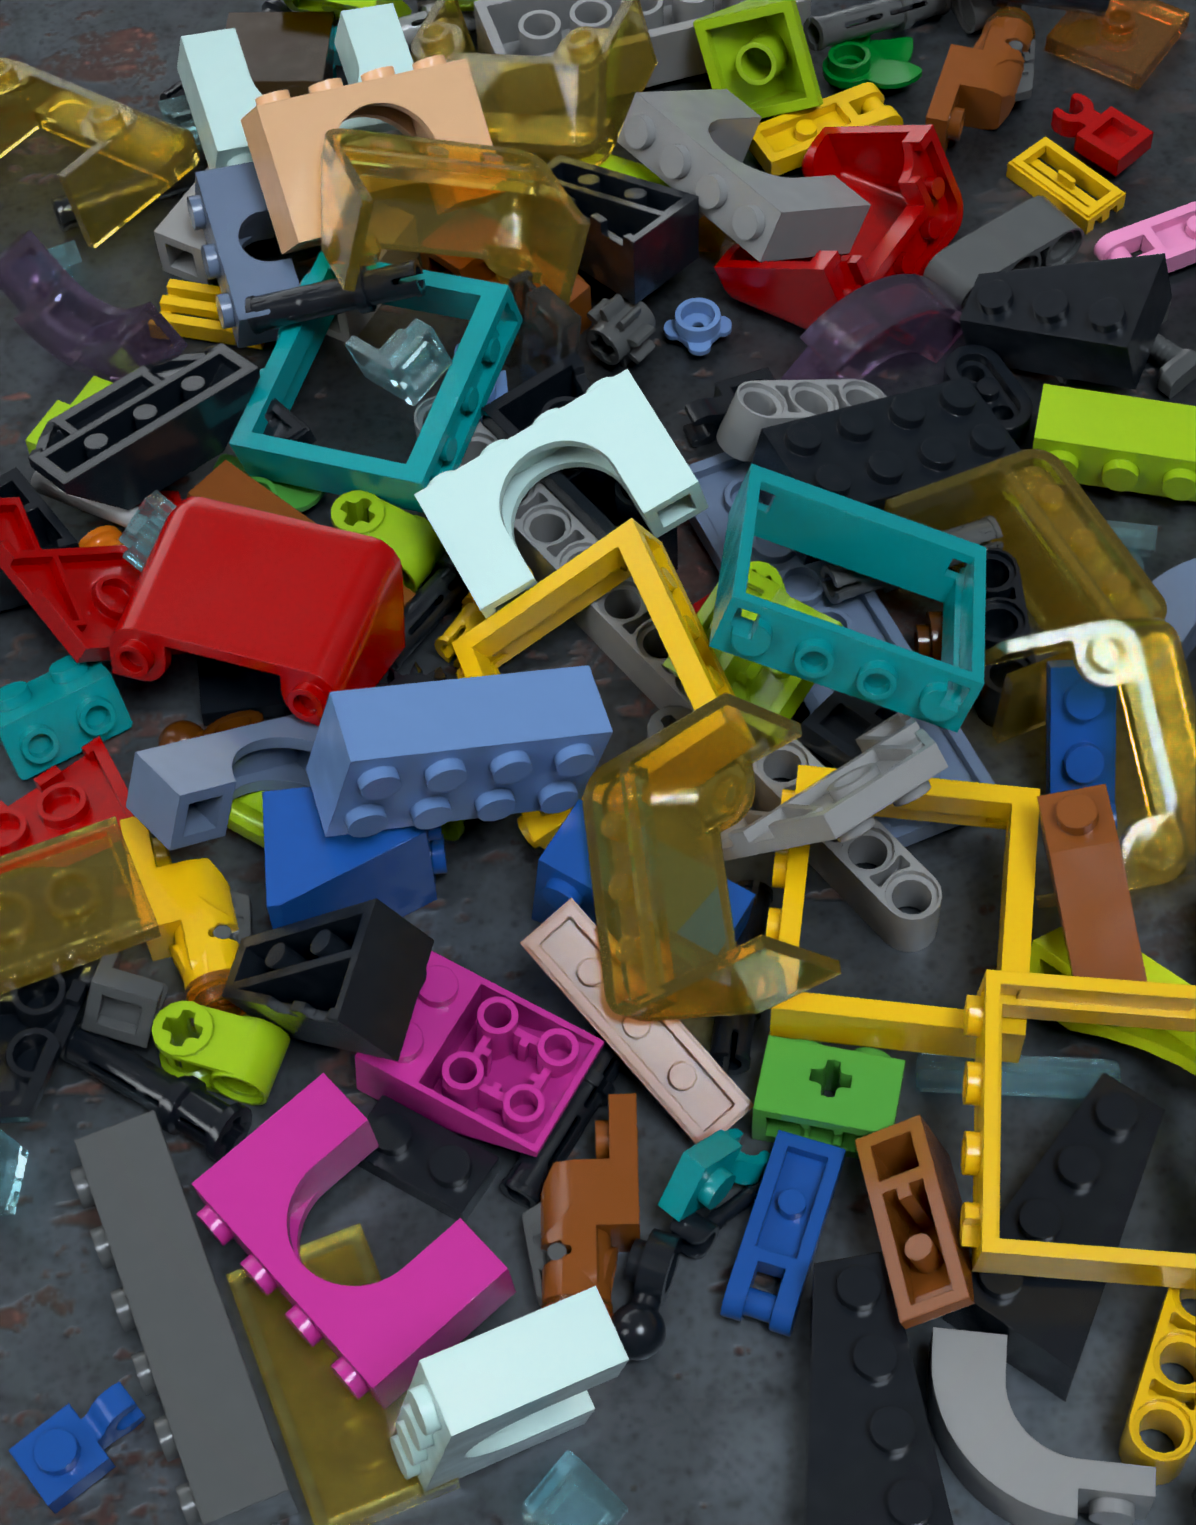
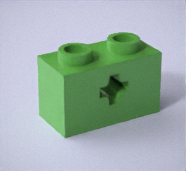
(794, 1084)

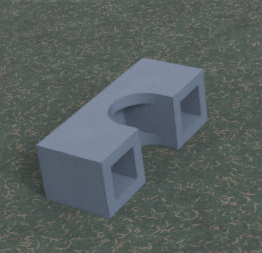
(233, 215)

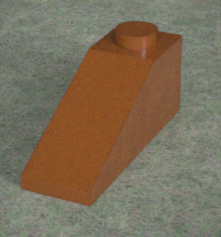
(1090, 884)
(917, 1220)

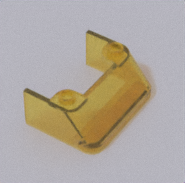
(557, 102)
(129, 152)
(446, 202)
(1065, 551)
(1160, 713)
(663, 874)

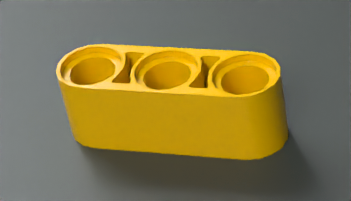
(1161, 1402)

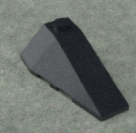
(32, 1036)

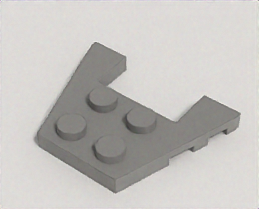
(841, 806)

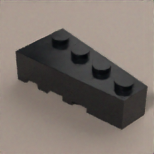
(586, 492)
(1072, 1196)

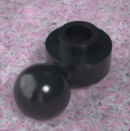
(652, 1269)

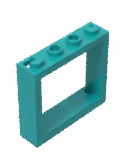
(450, 421)
(871, 545)

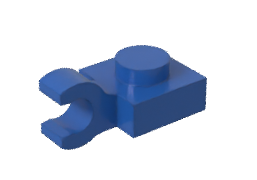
(68, 1452)

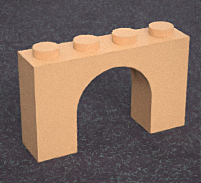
(289, 132)

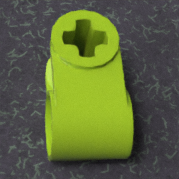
(406, 533)
(222, 1049)

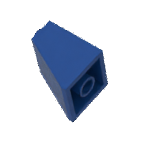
(324, 874)

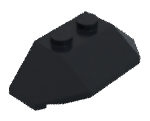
(147, 427)

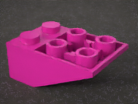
(483, 1061)

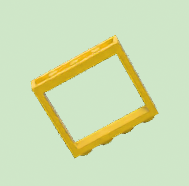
(571, 588)
(1062, 1000)
(906, 1024)

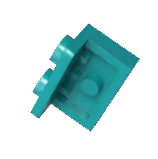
(59, 714)

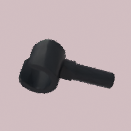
(701, 1232)

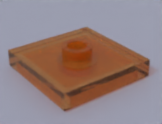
(1123, 42)

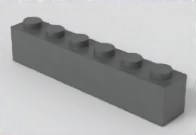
(183, 1327)

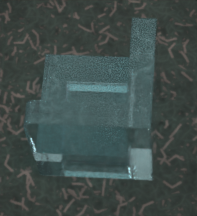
(406, 363)

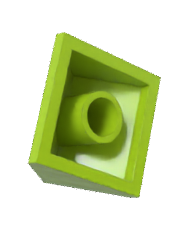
(760, 56)

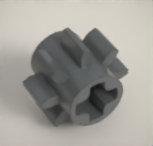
(621, 331)

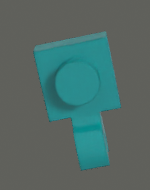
(709, 1172)

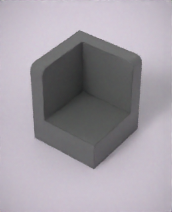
(122, 1003)

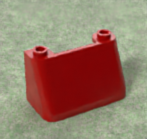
(909, 221)
(268, 598)

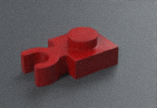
(1104, 138)

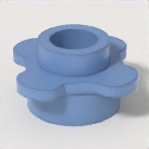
(697, 325)

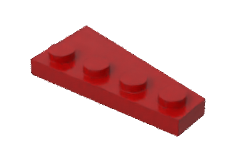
(65, 800)

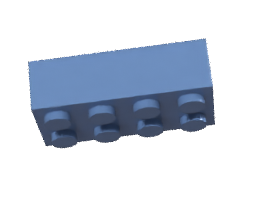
(456, 750)

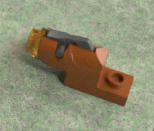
(986, 80)
(587, 1212)

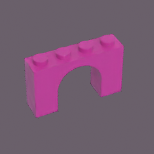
(375, 1329)

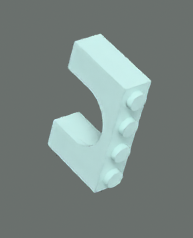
(223, 90)
(601, 430)
(506, 1390)

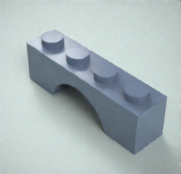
(189, 785)

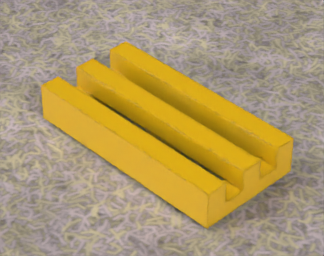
(1060, 187)
(200, 301)

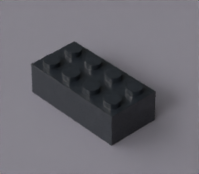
(887, 444)

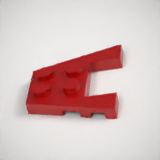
(71, 589)

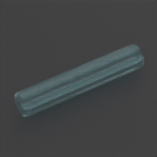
(1029, 1078)

